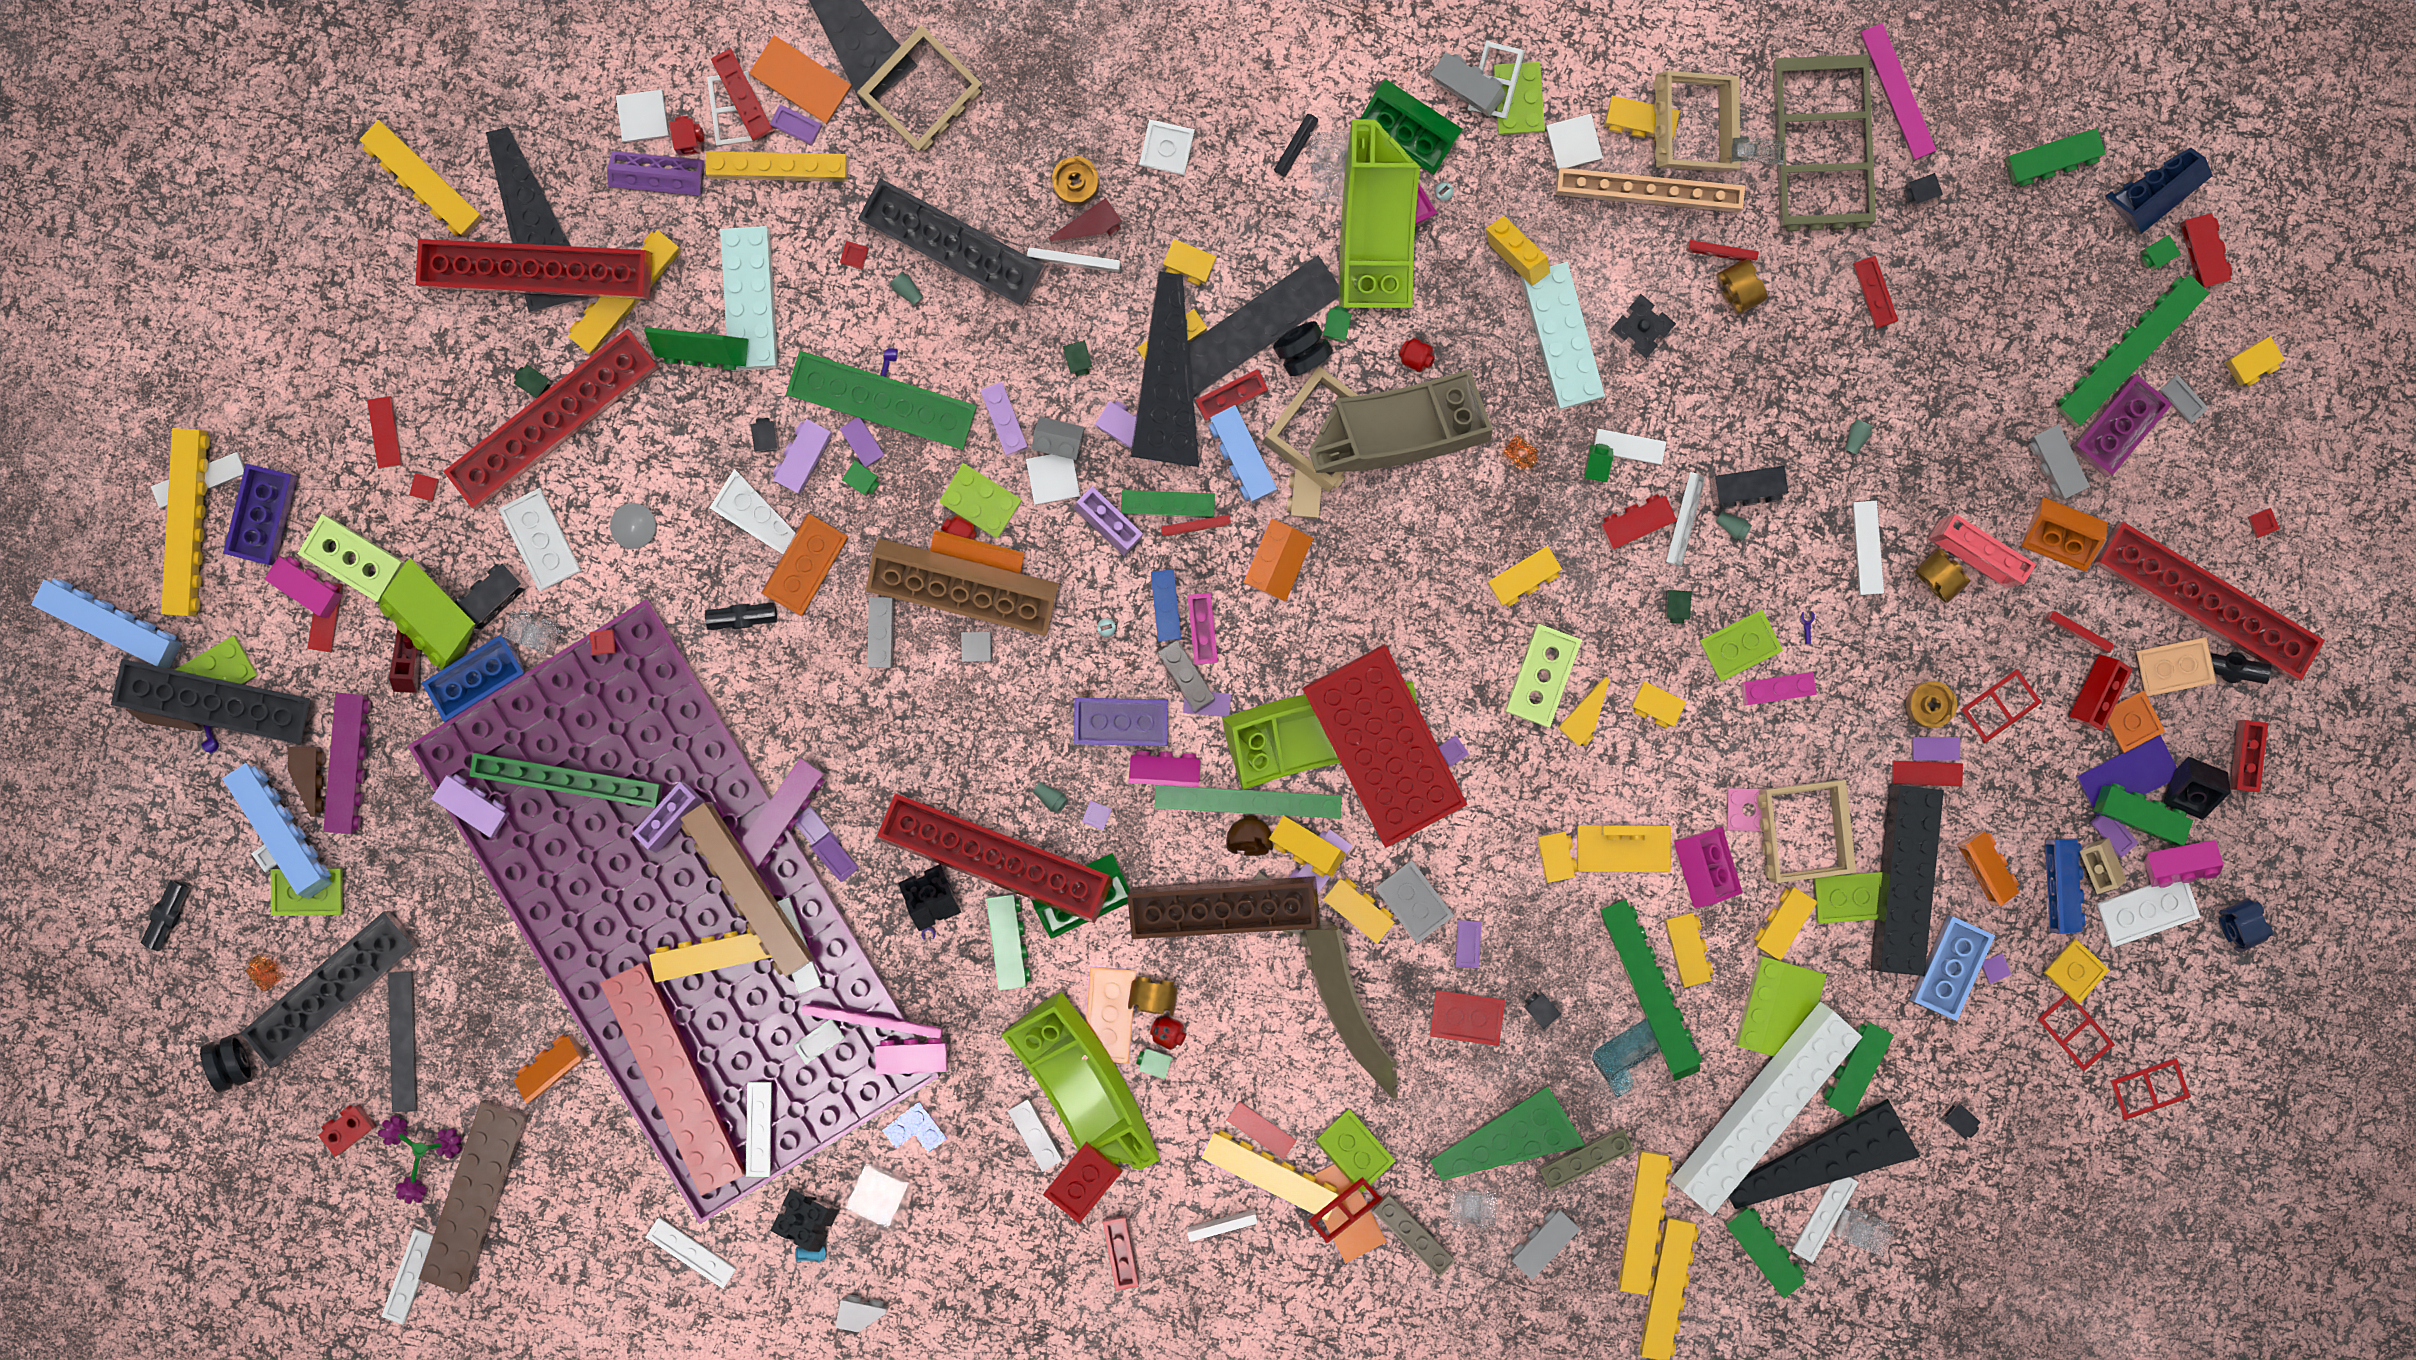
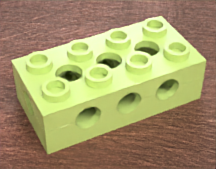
(337, 563)
(1558, 671)

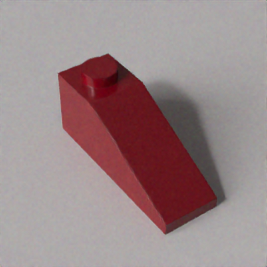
(1092, 224)
(405, 665)

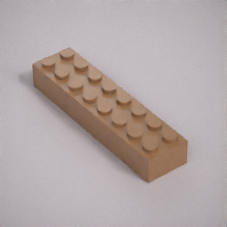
(962, 587)
(747, 889)

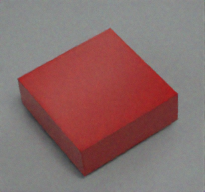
(854, 255)
(424, 487)
(2263, 522)
(602, 642)

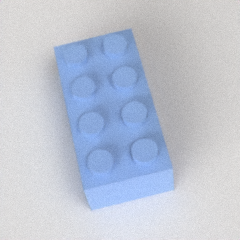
(1243, 455)
(1952, 967)

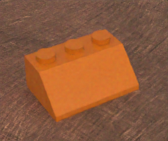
(2065, 534)
(1278, 560)
(1989, 868)
(549, 1067)

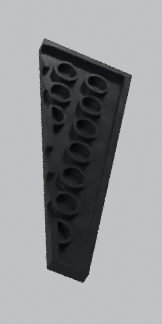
(861, 44)
(526, 208)
(1165, 406)
(1849, 1149)

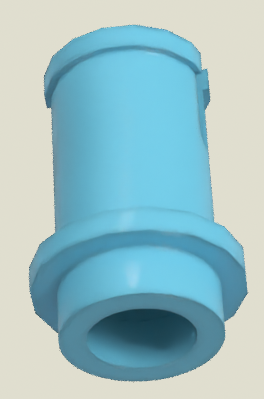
(804, 1255)

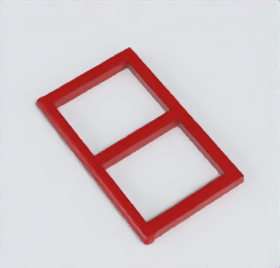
(1990, 691)
(2062, 1043)
(2144, 1072)
(1338, 1201)

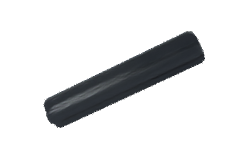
(1296, 145)

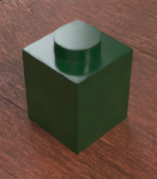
(1078, 358)
(532, 381)
(1677, 606)

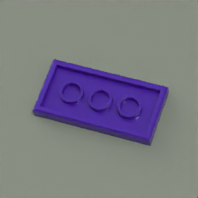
(2136, 770)

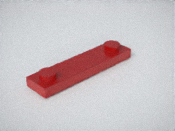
(741, 94)

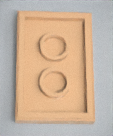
(2176, 666)

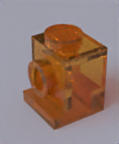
(1512, 449)
(263, 973)

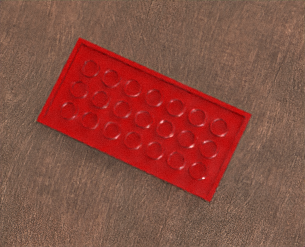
(1384, 746)

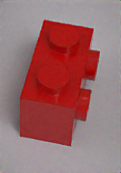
(686, 136)
(347, 1130)

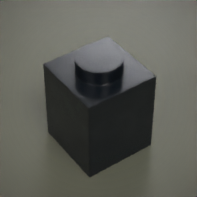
(1923, 190)
(765, 436)
(1541, 1009)
(1961, 1121)

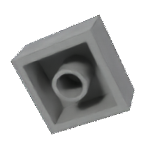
(976, 646)

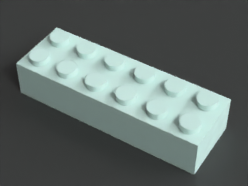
(750, 293)
(1563, 338)

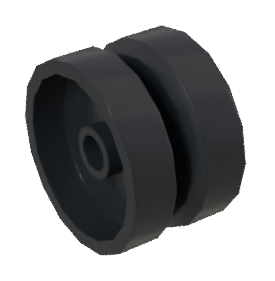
(1302, 348)
(226, 1063)

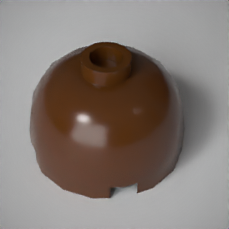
(1249, 836)

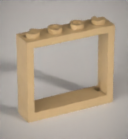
(955, 109)
(1728, 119)
(1289, 453)
(1842, 829)

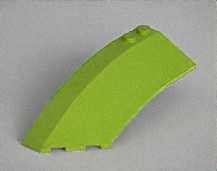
(1377, 220)
(1279, 740)
(1084, 1092)

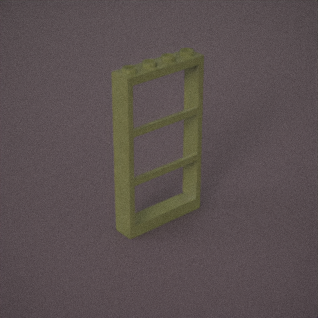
(1837, 221)

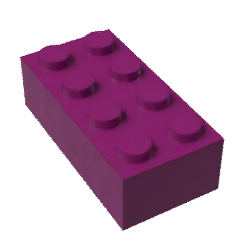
(2121, 425)

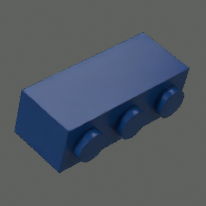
(1165, 605)

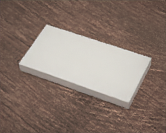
(539, 539)
(2146, 912)

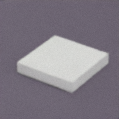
(642, 116)
(1574, 142)
(1166, 147)
(1052, 478)

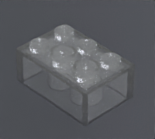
(1327, 167)

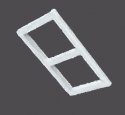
(1512, 83)
(715, 111)

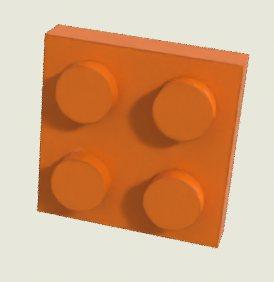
(2134, 722)

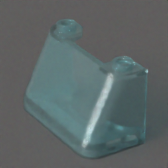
(1622, 1053)

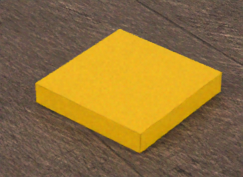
(2076, 971)

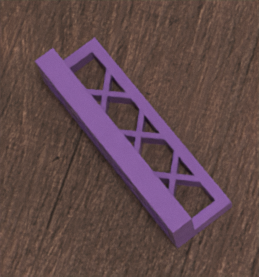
(654, 176)

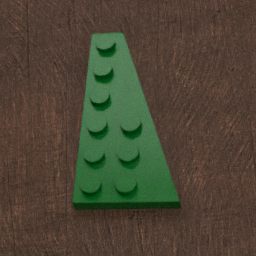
(1520, 1134)

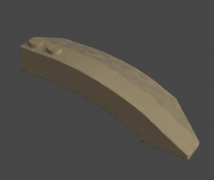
(1402, 425)
(1336, 990)

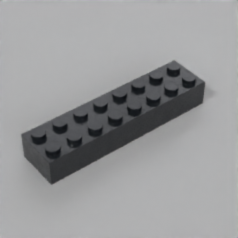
(951, 243)
(210, 702)
(1907, 880)
(329, 989)

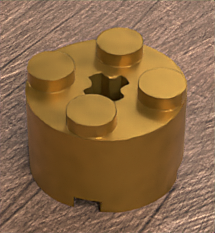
(1073, 168)
(1742, 286)
(1942, 576)
(1919, 711)
(1153, 997)

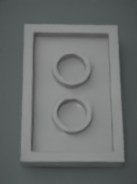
(1414, 901)

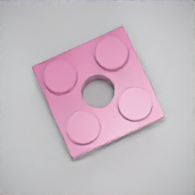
(1735, 818)

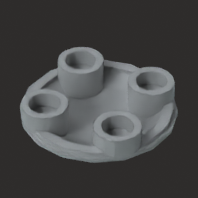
(632, 525)

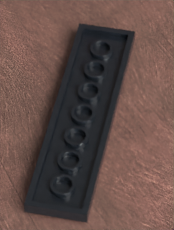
(1261, 323)

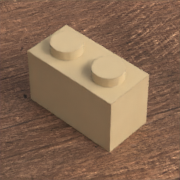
(1305, 497)
(2103, 865)

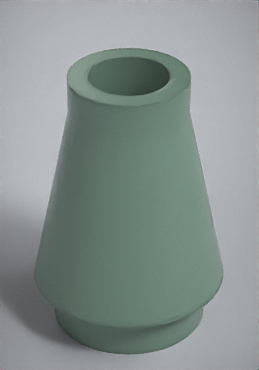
(905, 287)
(1858, 435)
(1734, 525)
(1050, 797)

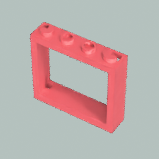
(1982, 551)

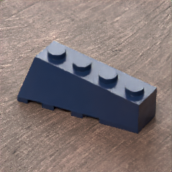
(2160, 190)

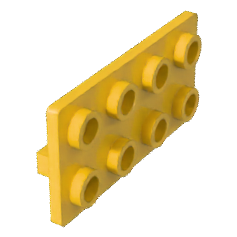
(1623, 848)

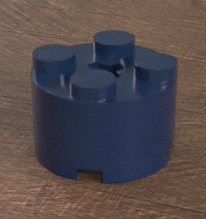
(2245, 924)

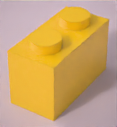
(1189, 262)
(2254, 361)
(1658, 705)
(1556, 856)

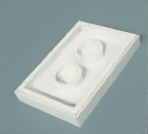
(1222, 1225)

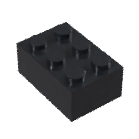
(1748, 487)
(491, 595)

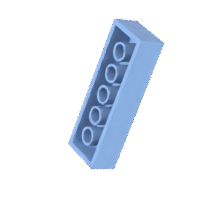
(104, 622)
(277, 830)

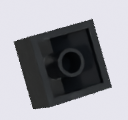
(2197, 788)

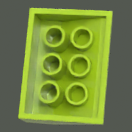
(426, 615)
(1777, 1004)

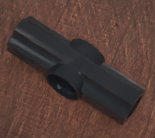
(740, 616)
(2236, 667)
(165, 915)

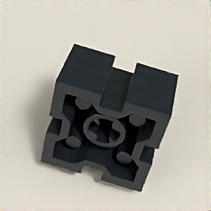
(1642, 327)
(929, 897)
(804, 1220)

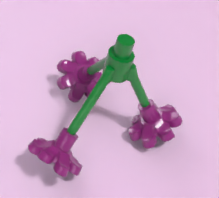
(445, 1144)

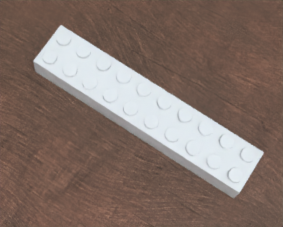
(1766, 1108)

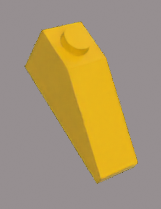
(1584, 717)

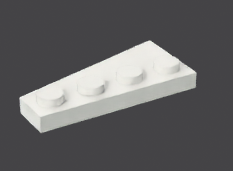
(752, 513)

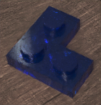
(915, 1122)

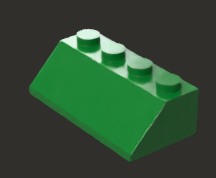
(1413, 125)
(698, 347)
(1059, 922)

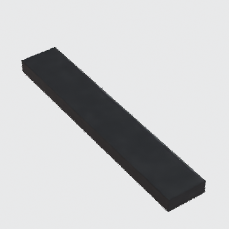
(402, 1041)

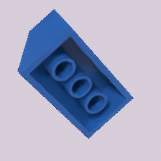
(473, 677)
(2064, 885)

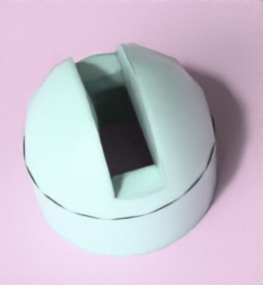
(1447, 195)
(1108, 632)

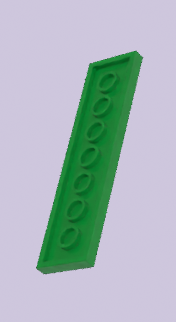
(881, 400)

